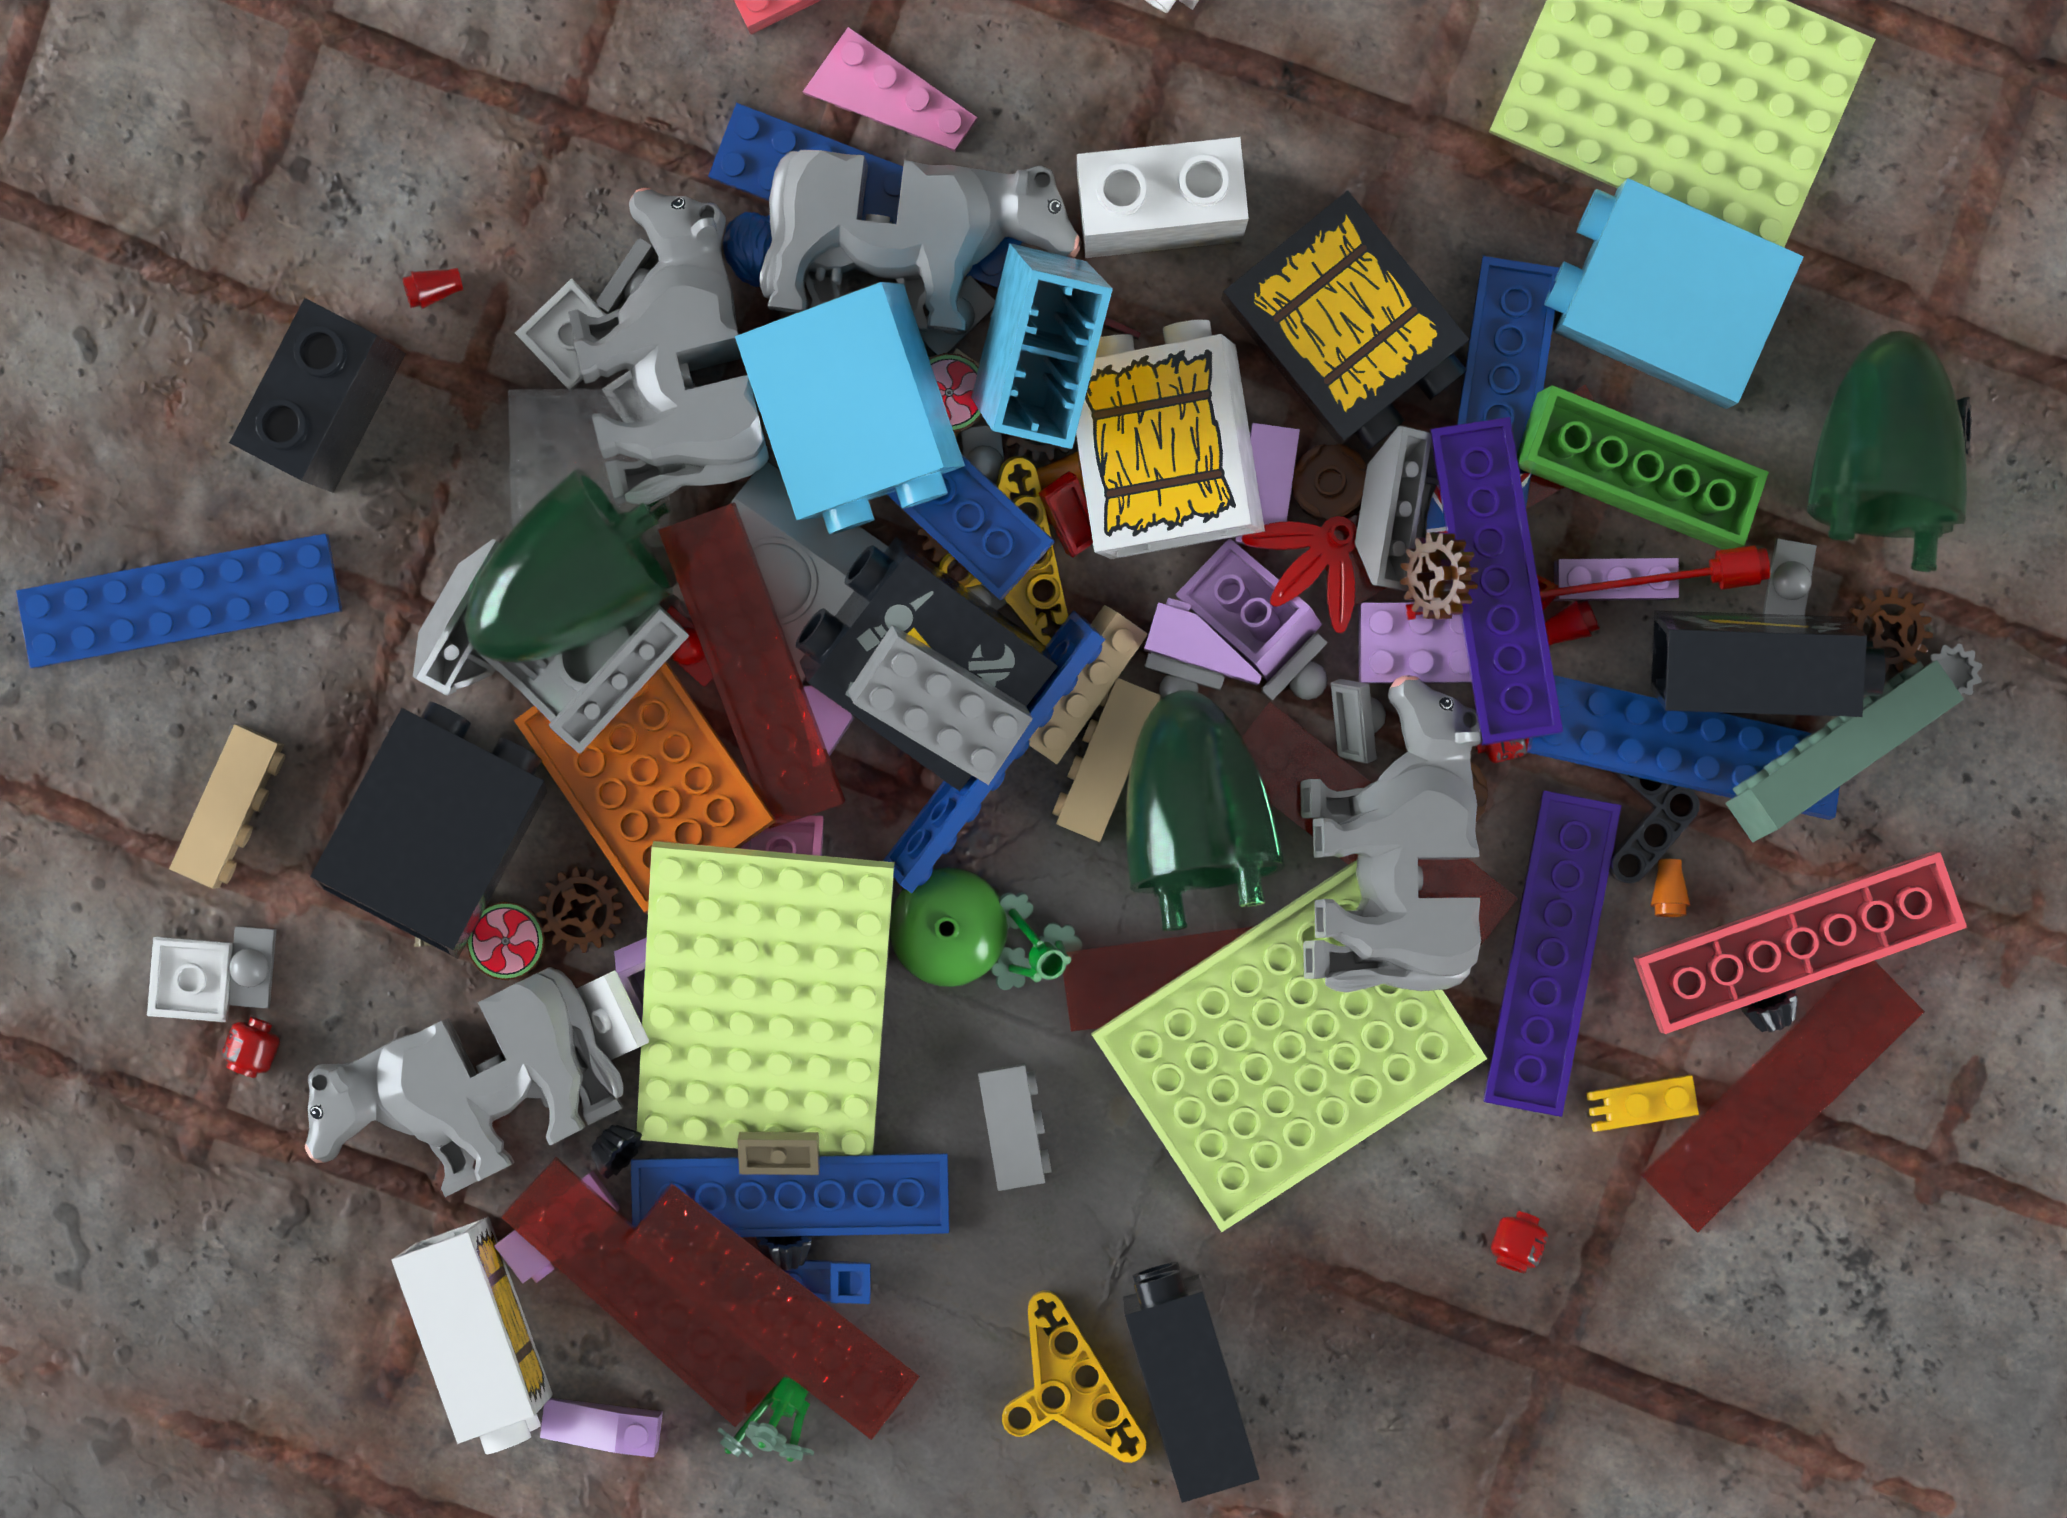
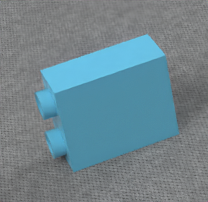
(1673, 291)
(1041, 346)
(851, 406)

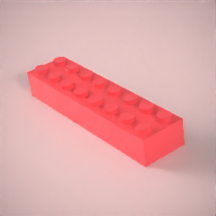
(1800, 942)

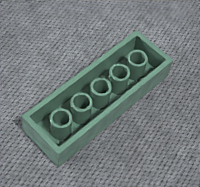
(1842, 749)

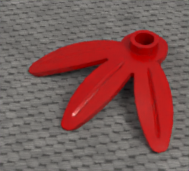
(1323, 552)

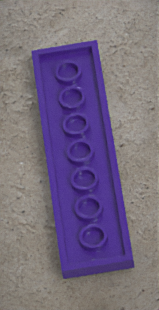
(1506, 618)
(1552, 953)

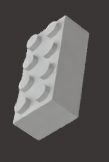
(940, 704)

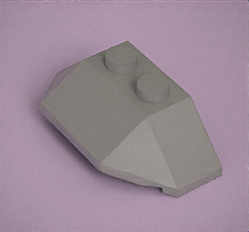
(1395, 504)
(443, 651)

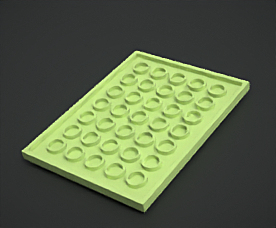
(1689, 99)
(763, 996)
(1273, 1071)

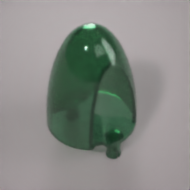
(1892, 450)
(566, 575)
(1197, 808)

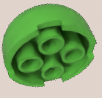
(978, 924)

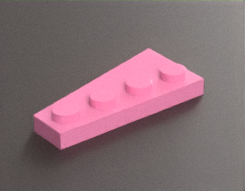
(878, 87)

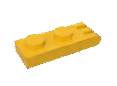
(1644, 1102)

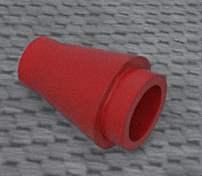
(431, 286)
(1572, 623)

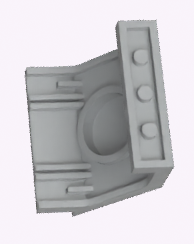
(796, 557)
(594, 682)

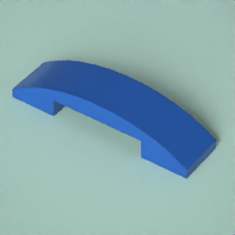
(836, 1280)

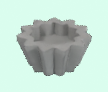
(1959, 667)

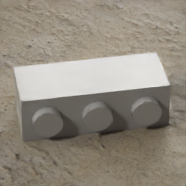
(1014, 1126)

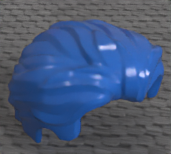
(747, 244)

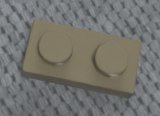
(779, 1153)

